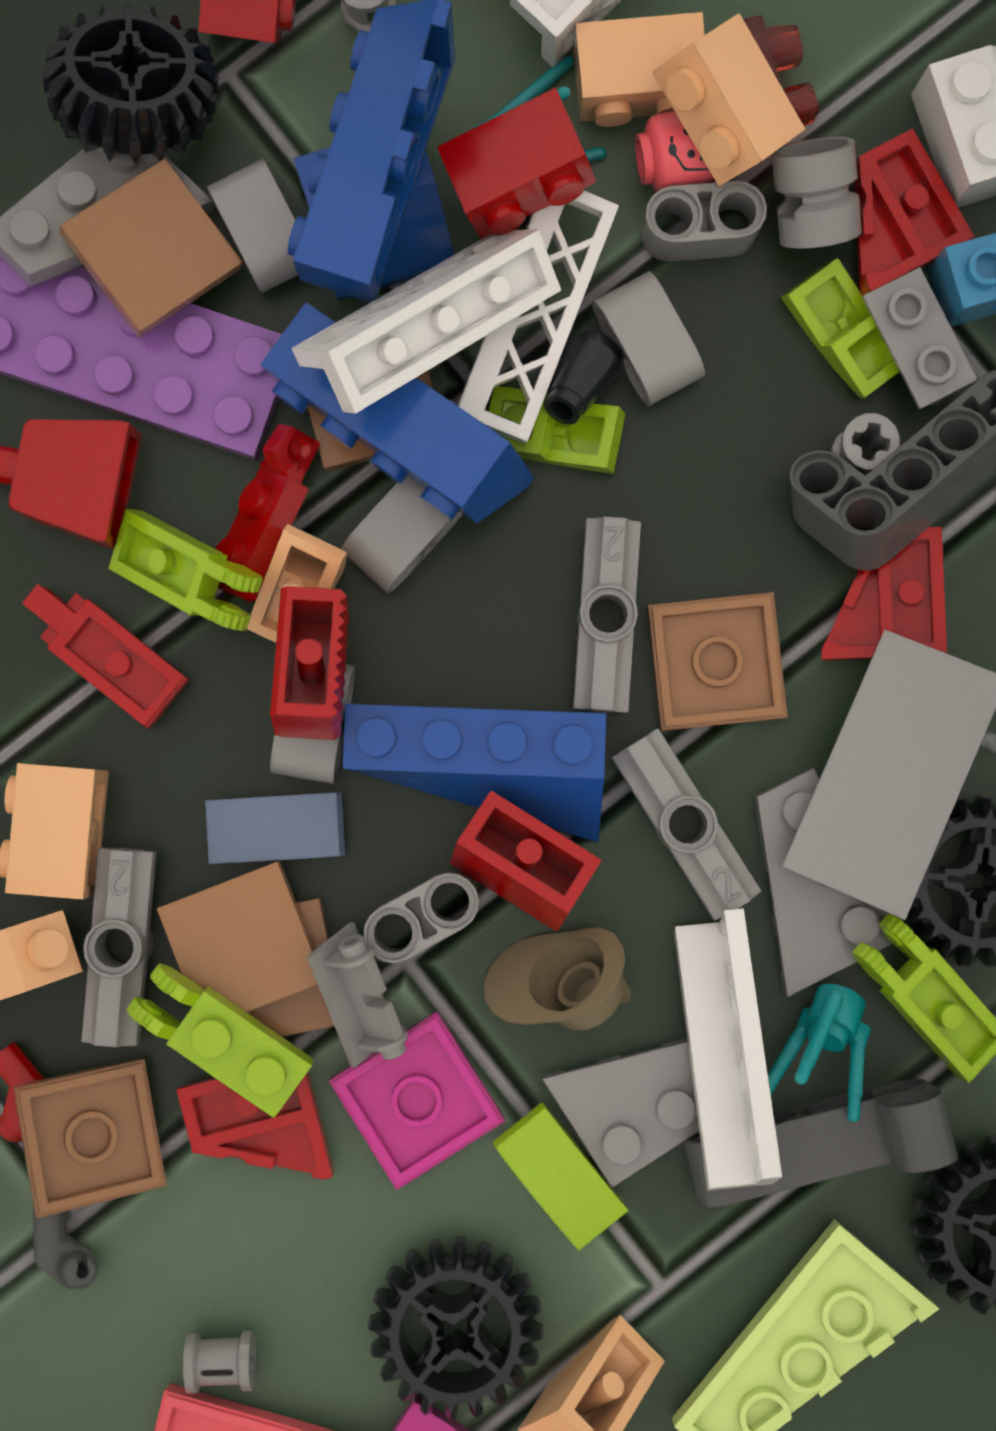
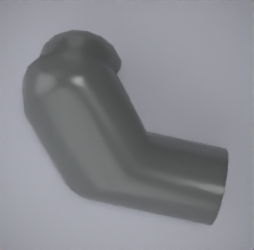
(61, 1253)

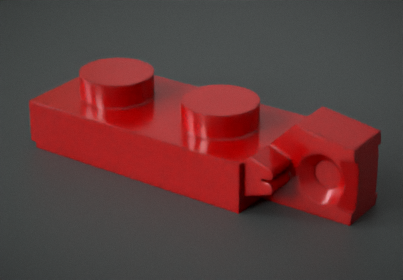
(269, 503)
(107, 655)

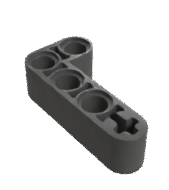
(881, 496)
(817, 1142)

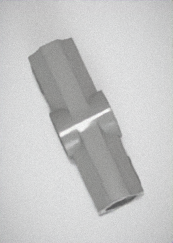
(609, 575)
(709, 858)
(121, 902)

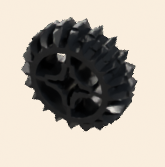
(91, 93)
(973, 857)
(948, 1207)
(493, 1364)

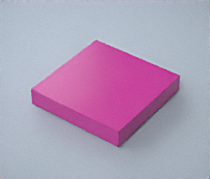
(418, 1104)

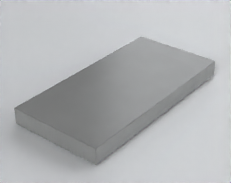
(894, 774)

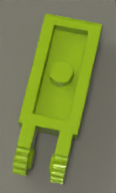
(180, 569)
(933, 1000)
(224, 1041)

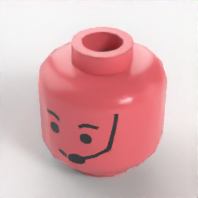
(668, 155)

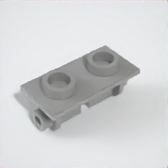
(920, 339)
(354, 997)

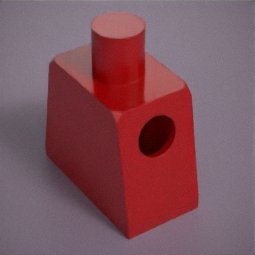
(73, 475)

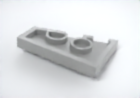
(32, 226)
(811, 922)
(629, 1106)

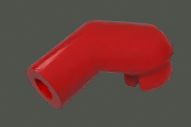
(14, 1070)

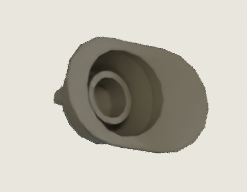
(559, 979)

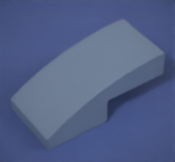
(275, 828)

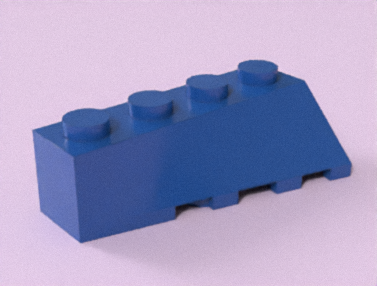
(375, 148)
(409, 430)
(532, 758)

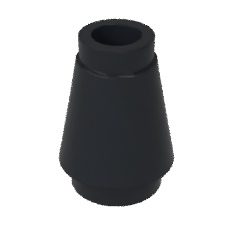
(583, 374)

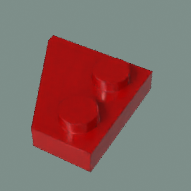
(902, 211)
(897, 597)
(229, 1125)

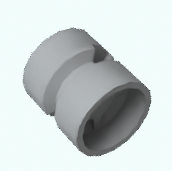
(816, 192)

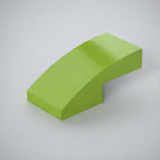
(841, 327)
(586, 445)
(560, 1176)

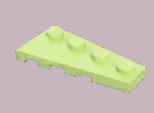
(807, 1335)

